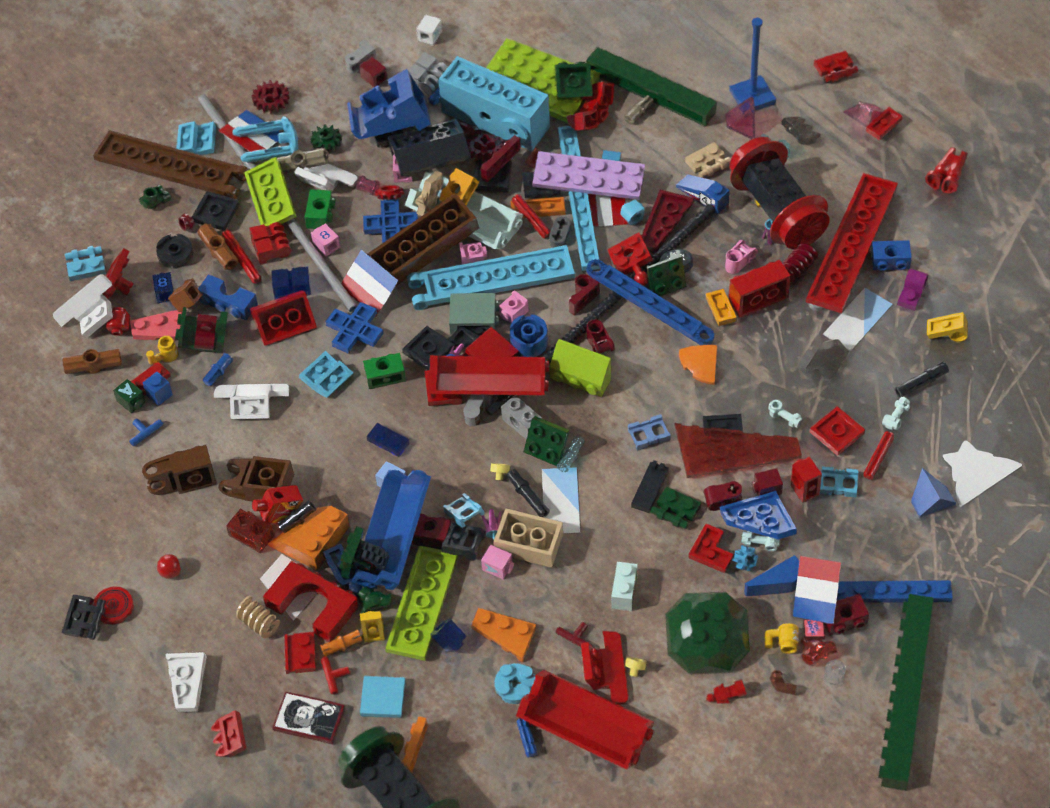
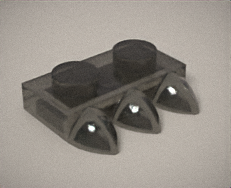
(800, 131)

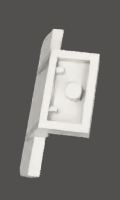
(325, 176)
(87, 307)
(250, 400)

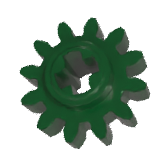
(326, 138)

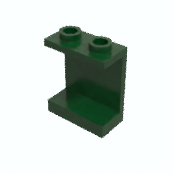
(187, 332)

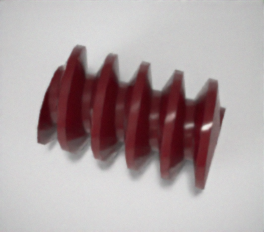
(800, 260)

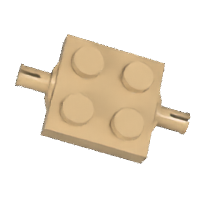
(429, 197)

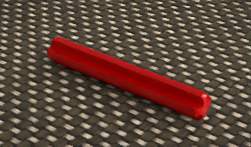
(241, 256)

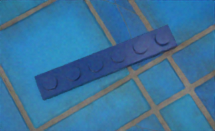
(895, 590)

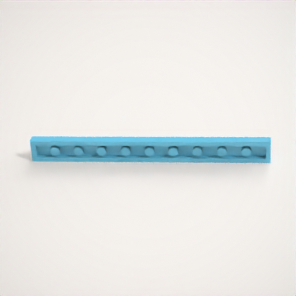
(579, 205)

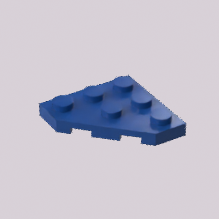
(760, 515)

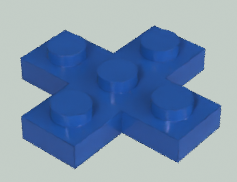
(389, 221)
(354, 327)

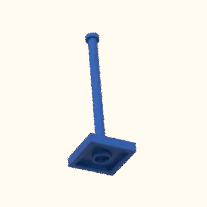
(756, 84)

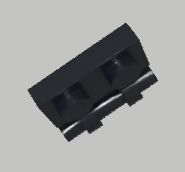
(534, 192)
(78, 615)

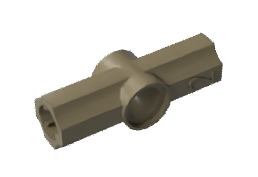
(303, 159)

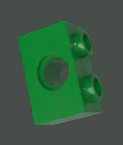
(319, 208)
(378, 377)

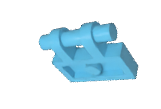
(87, 267)

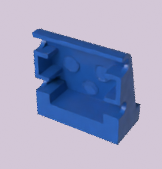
(390, 110)

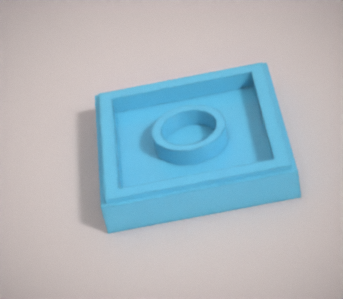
(382, 697)

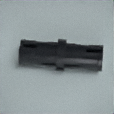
(297, 516)

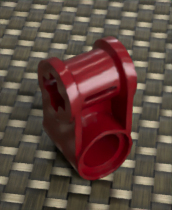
(600, 340)
(722, 495)

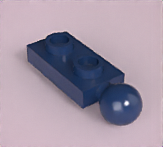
(333, 558)

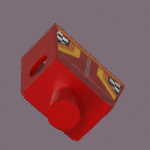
(278, 503)

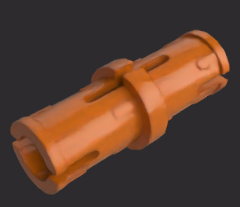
(341, 643)

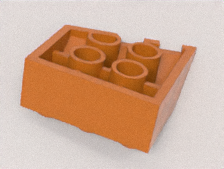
(312, 537)

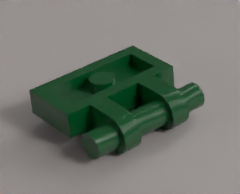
(677, 503)

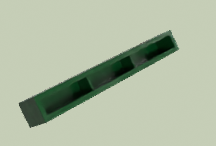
(645, 82)

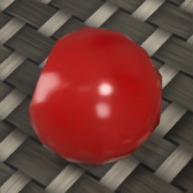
(168, 566)

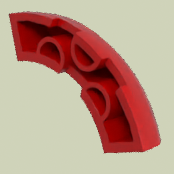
(595, 109)

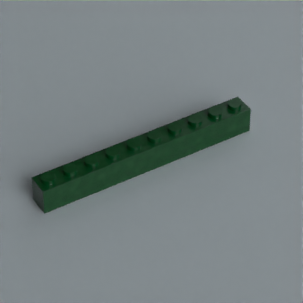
(907, 692)

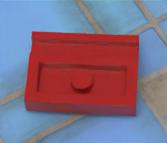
(300, 652)

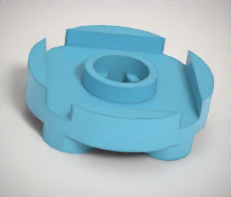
(514, 672)

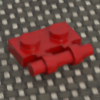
(835, 66)

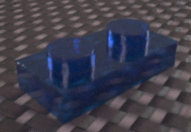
(387, 439)

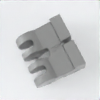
(427, 72)

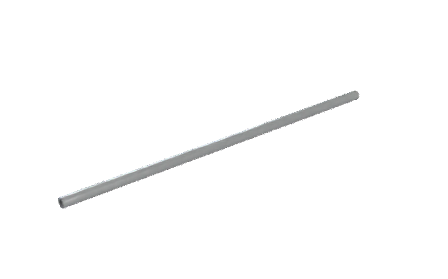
(293, 225)

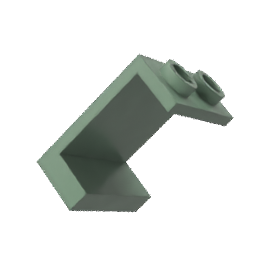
(473, 310)

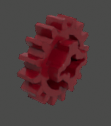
(270, 96)
(484, 146)

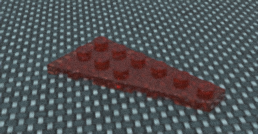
(724, 450)

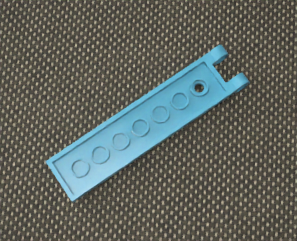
(492, 275)

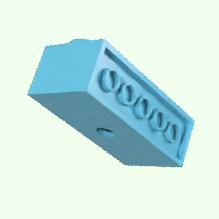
(494, 103)

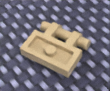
(705, 157)

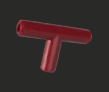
(575, 637)

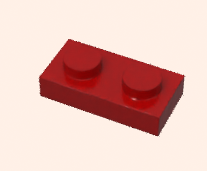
(884, 123)
(157, 367)

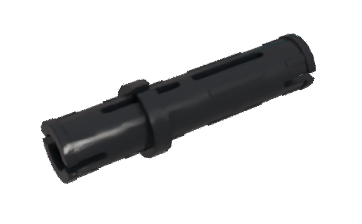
(927, 376)
(523, 488)

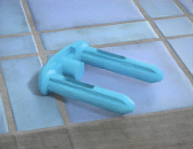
(289, 135)

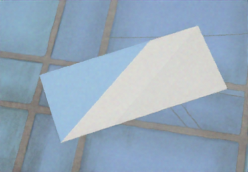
(858, 318)
(561, 497)

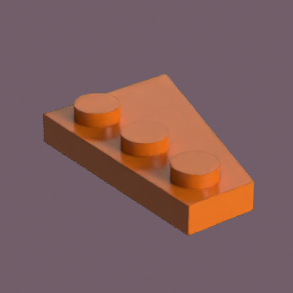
(508, 632)

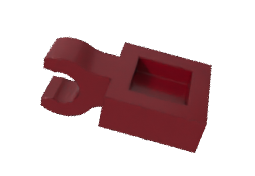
(470, 130)

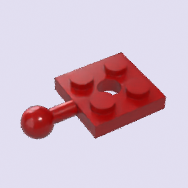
(640, 257)

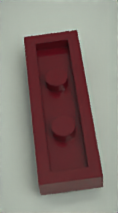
(500, 158)

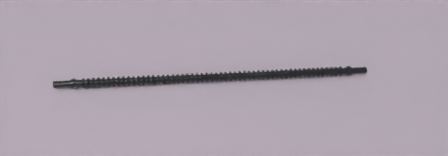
(614, 297)

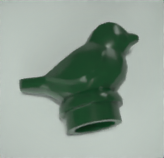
(373, 599)

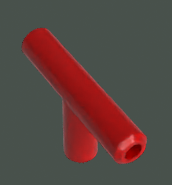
(331, 675)

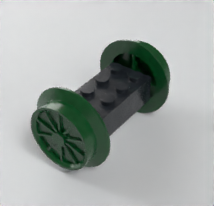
(374, 762)

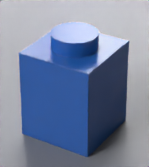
(157, 388)

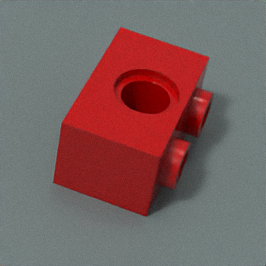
(806, 479)

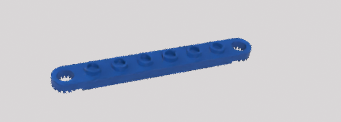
(650, 302)

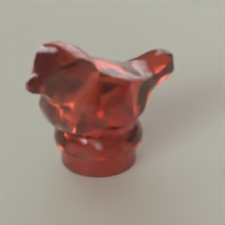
(817, 650)

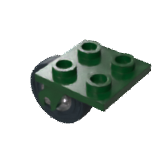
(670, 272)

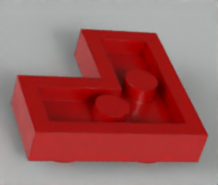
(706, 550)

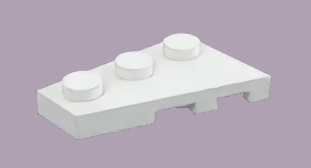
(187, 678)

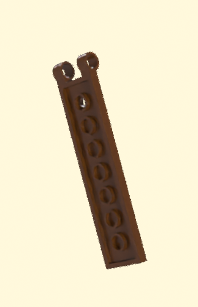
(169, 163)

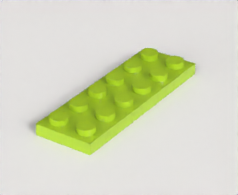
(421, 603)

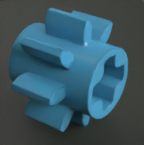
(745, 558)

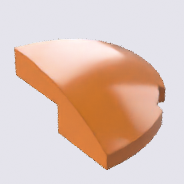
(700, 361)

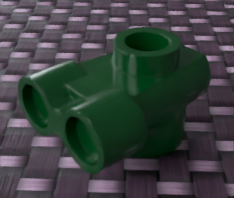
(154, 196)

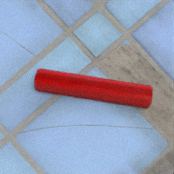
(531, 216)
(878, 455)

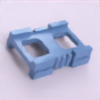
(646, 426)

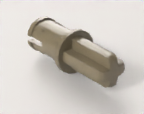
(638, 109)

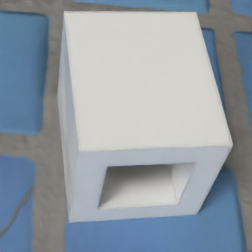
(429, 29)

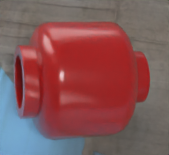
(119, 322)

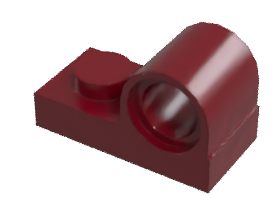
(586, 290)
(205, 332)

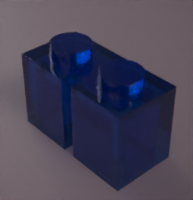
(289, 282)

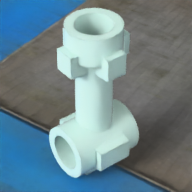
(776, 410)
(893, 421)
(770, 543)

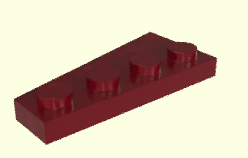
(664, 217)

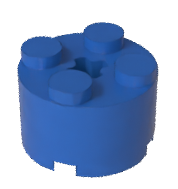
(529, 335)

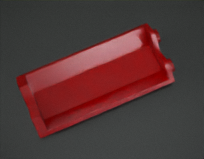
(488, 375)
(586, 719)

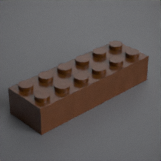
(426, 238)

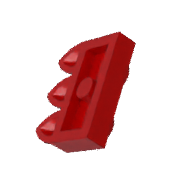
(231, 735)

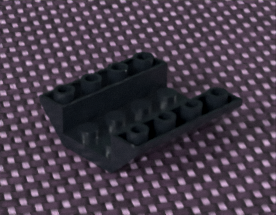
(429, 148)

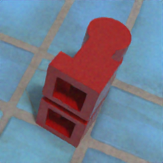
(269, 242)

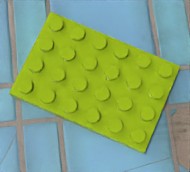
(535, 70)

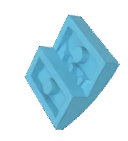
(197, 138)
(325, 374)

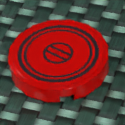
(118, 604)

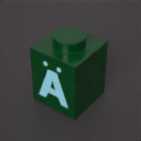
(129, 396)

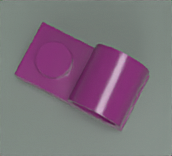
(913, 289)

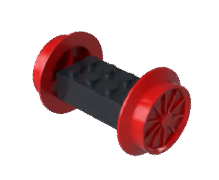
(761, 170)

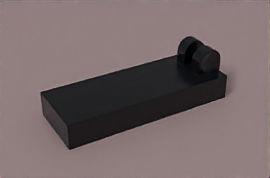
(650, 486)

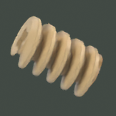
(257, 617)

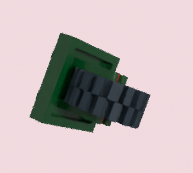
(362, 555)

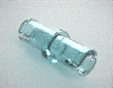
(570, 454)

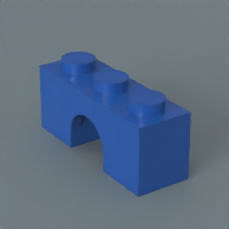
(238, 304)

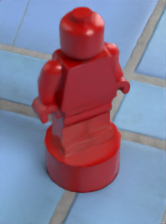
(723, 693)

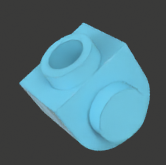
(633, 212)

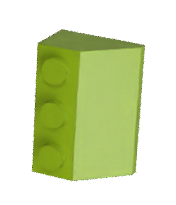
(580, 368)

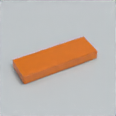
(545, 206)

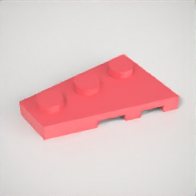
(155, 326)

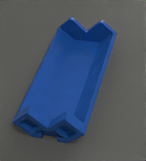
(394, 525)

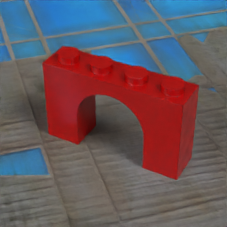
(298, 580)

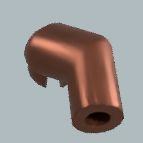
(780, 685)

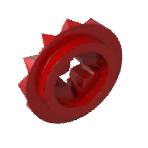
(389, 192)

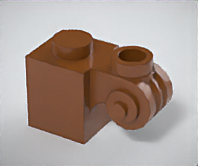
(185, 295)

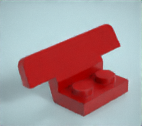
(606, 667)

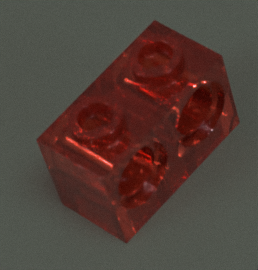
(247, 533)

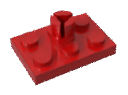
(115, 276)

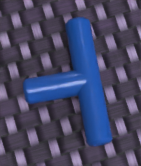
(144, 431)

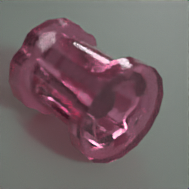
(367, 185)

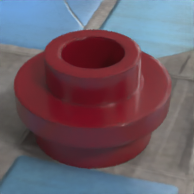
(186, 222)

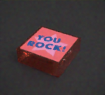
(813, 630)

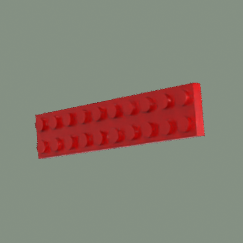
(851, 243)

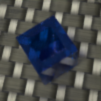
(163, 286)
(448, 635)

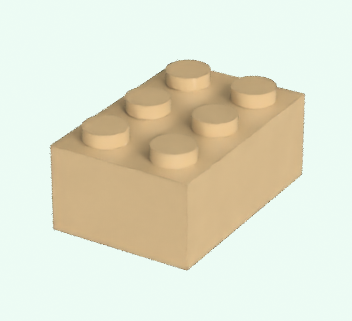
(529, 537)

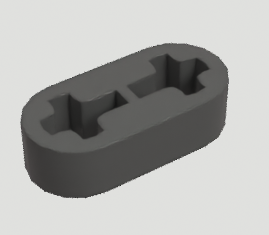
(556, 231)

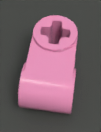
(739, 257)

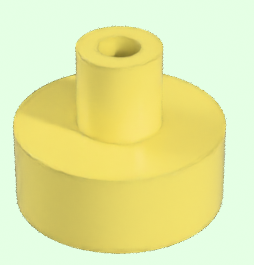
(500, 469)
(635, 664)

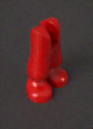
(949, 168)

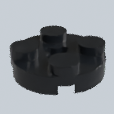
(177, 258)

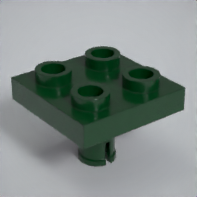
(546, 441)

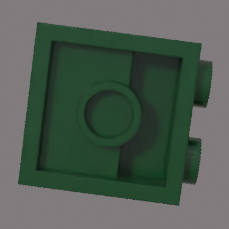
(573, 81)

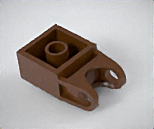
(181, 471)
(256, 476)

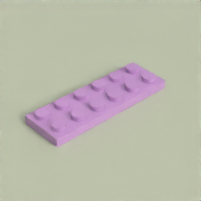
(588, 175)

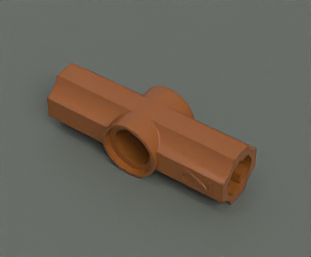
(217, 247)
(92, 361)

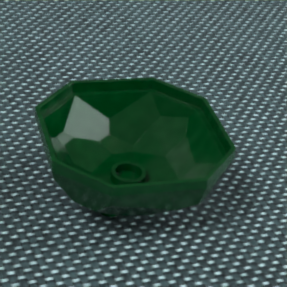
(707, 632)

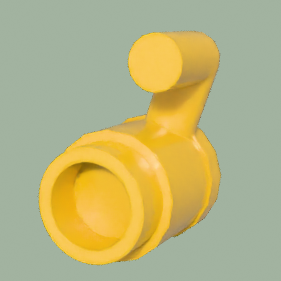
(167, 351)
(787, 638)

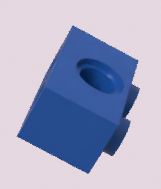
(891, 255)

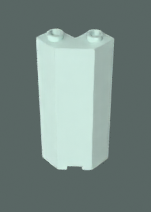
(495, 220)

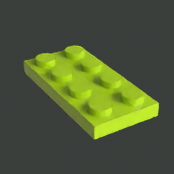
(270, 193)

